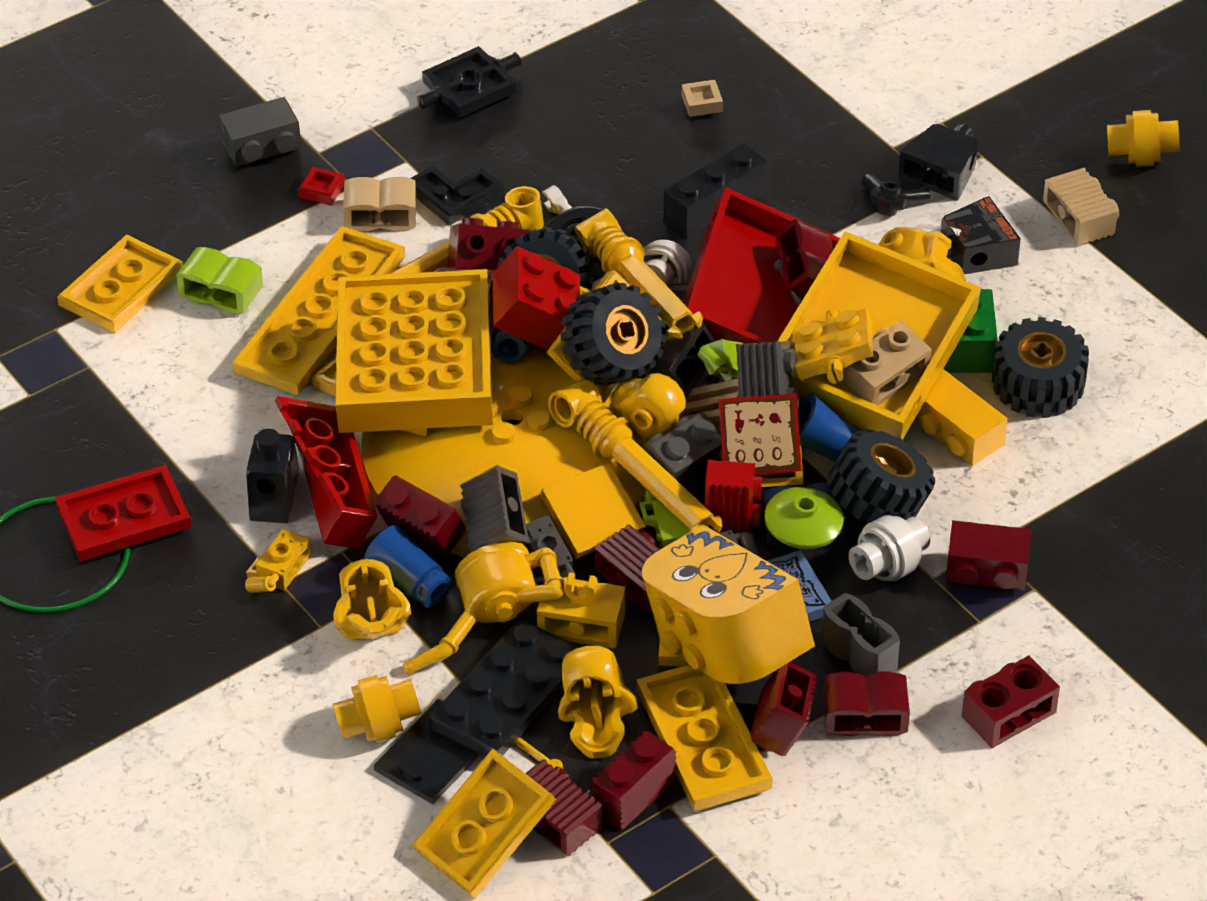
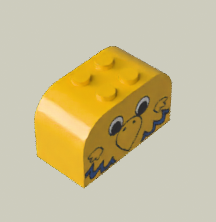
(725, 608)

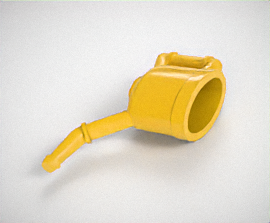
(494, 587)

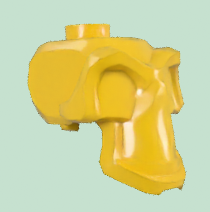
(924, 247)
(649, 404)
(369, 602)
(595, 700)

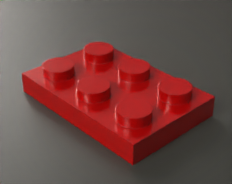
(123, 513)

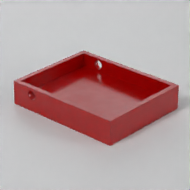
(736, 275)

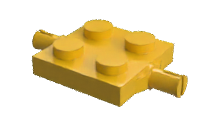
(833, 344)

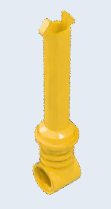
(520, 206)
(625, 255)
(611, 437)

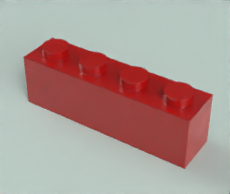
(331, 471)

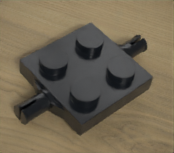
(469, 81)

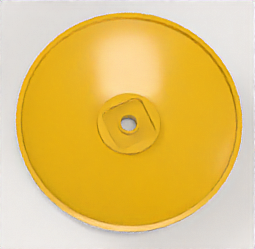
(533, 449)

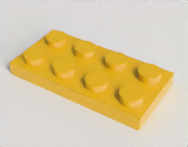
(708, 733)

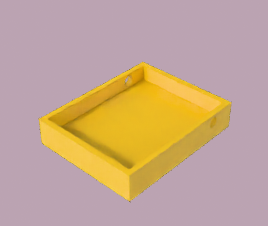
(891, 290)
(413, 351)

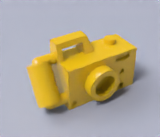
(278, 563)

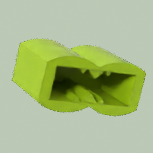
(219, 280)

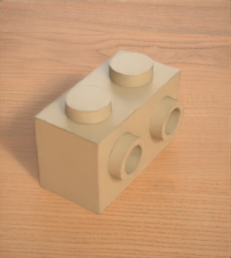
(896, 362)

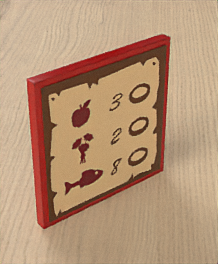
(761, 432)

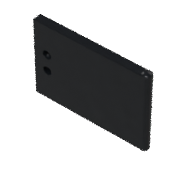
(425, 757)

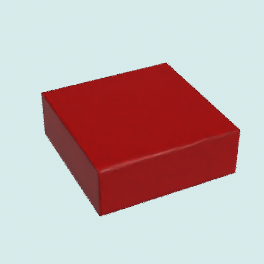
(321, 186)

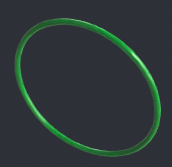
(69, 606)

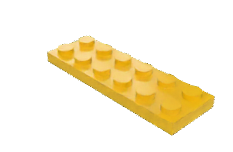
(304, 324)

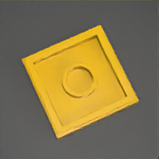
(590, 508)

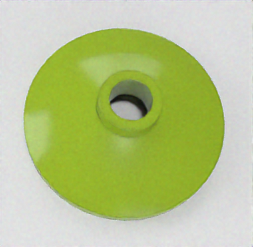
(804, 518)

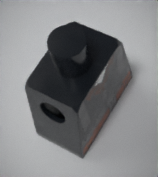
(981, 237)
(273, 459)

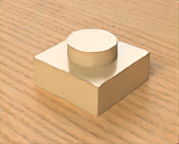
(702, 98)

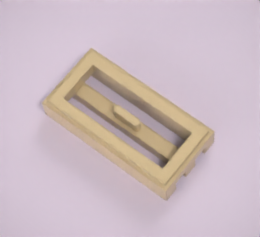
(707, 398)

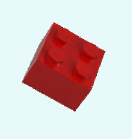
(532, 297)

